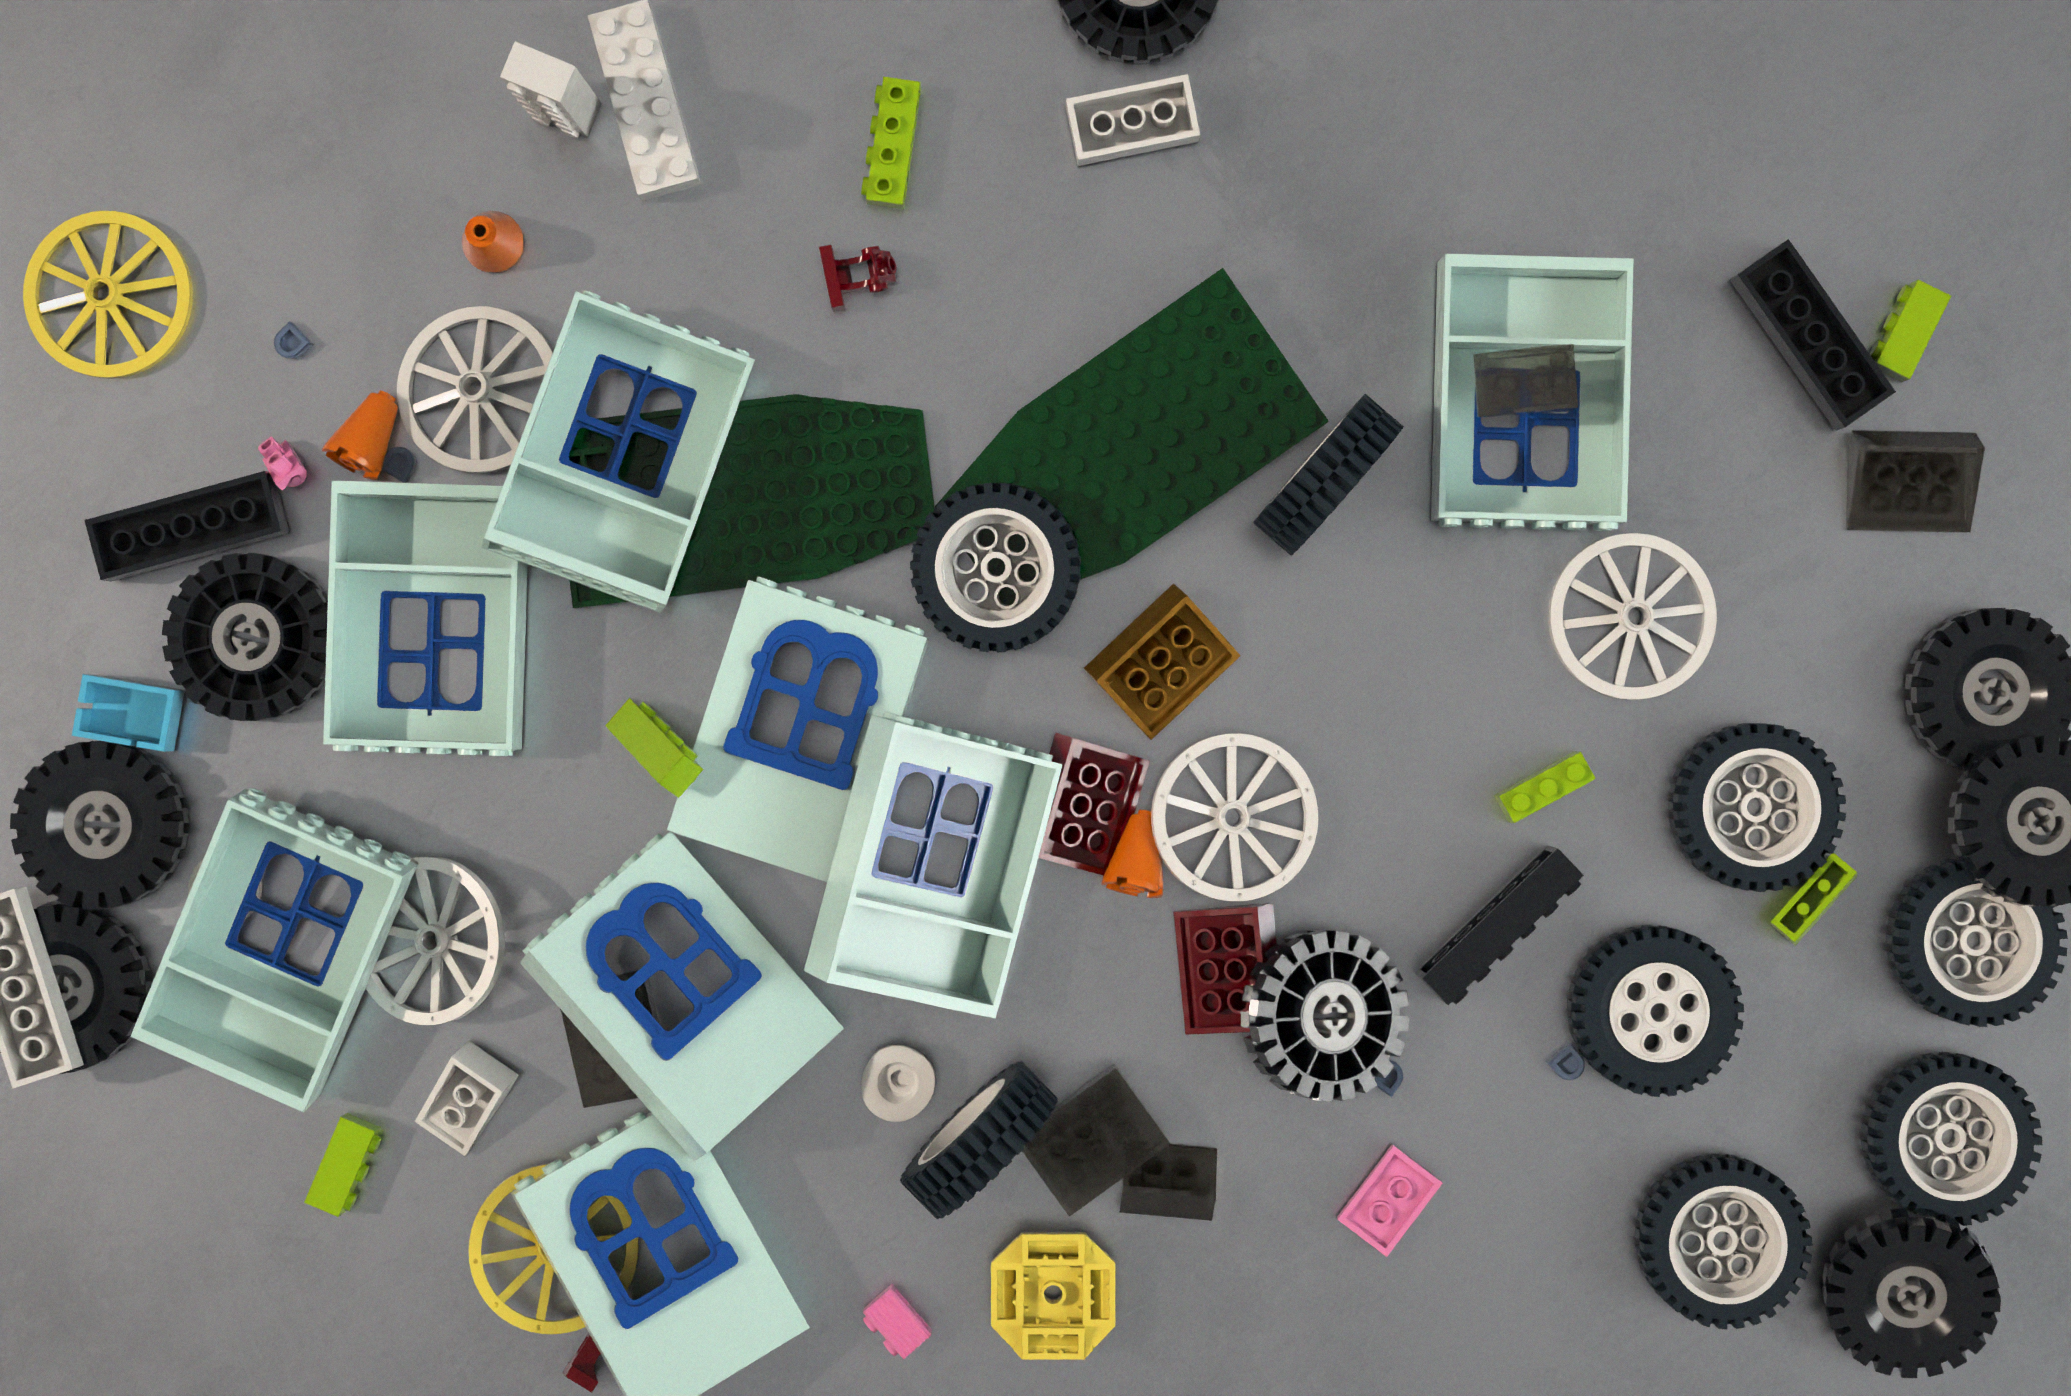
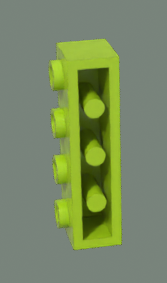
(893, 142)
(654, 747)

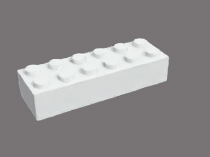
(550, 90)
(644, 100)
(33, 1017)

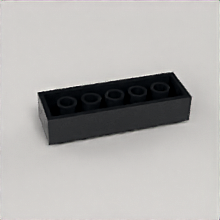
(1812, 335)
(186, 526)
(1499, 925)

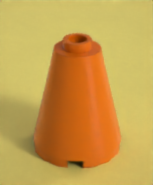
(492, 241)
(364, 436)
(1136, 861)

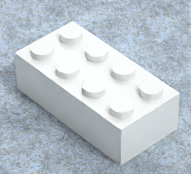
(1132, 120)

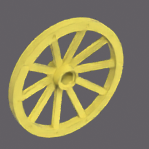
(35, 309)
(497, 1302)

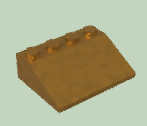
(1162, 661)

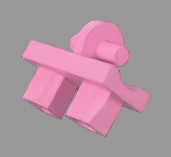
(282, 463)

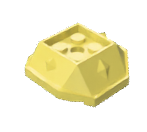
(1053, 1327)

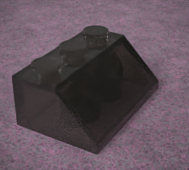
(1173, 1184)

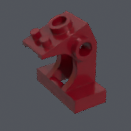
(839, 279)
(581, 1366)

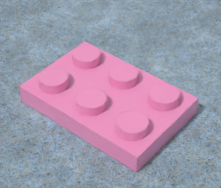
(1389, 1200)

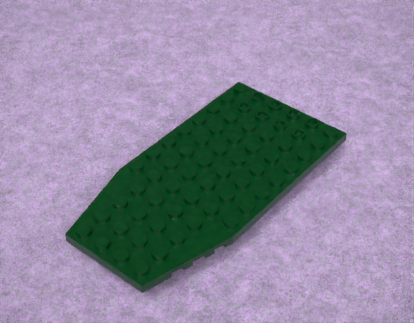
(1151, 428)
(793, 493)

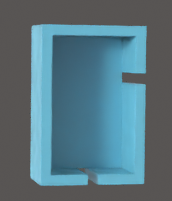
(128, 713)

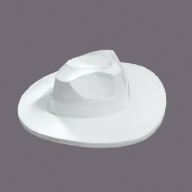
(897, 1083)

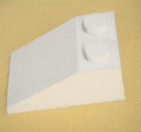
(466, 1097)

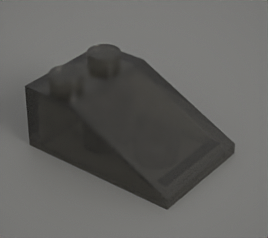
(1526, 381)

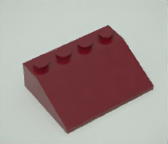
(1091, 803)
(1215, 962)

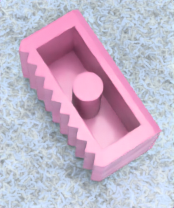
(896, 1322)

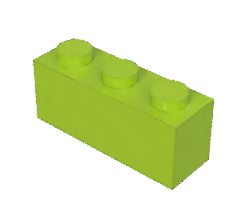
(1909, 329)
(1544, 787)
(1814, 899)
(343, 1165)

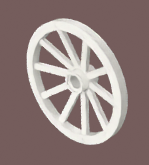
(411, 365)
(1697, 653)
(1304, 790)
(446, 944)

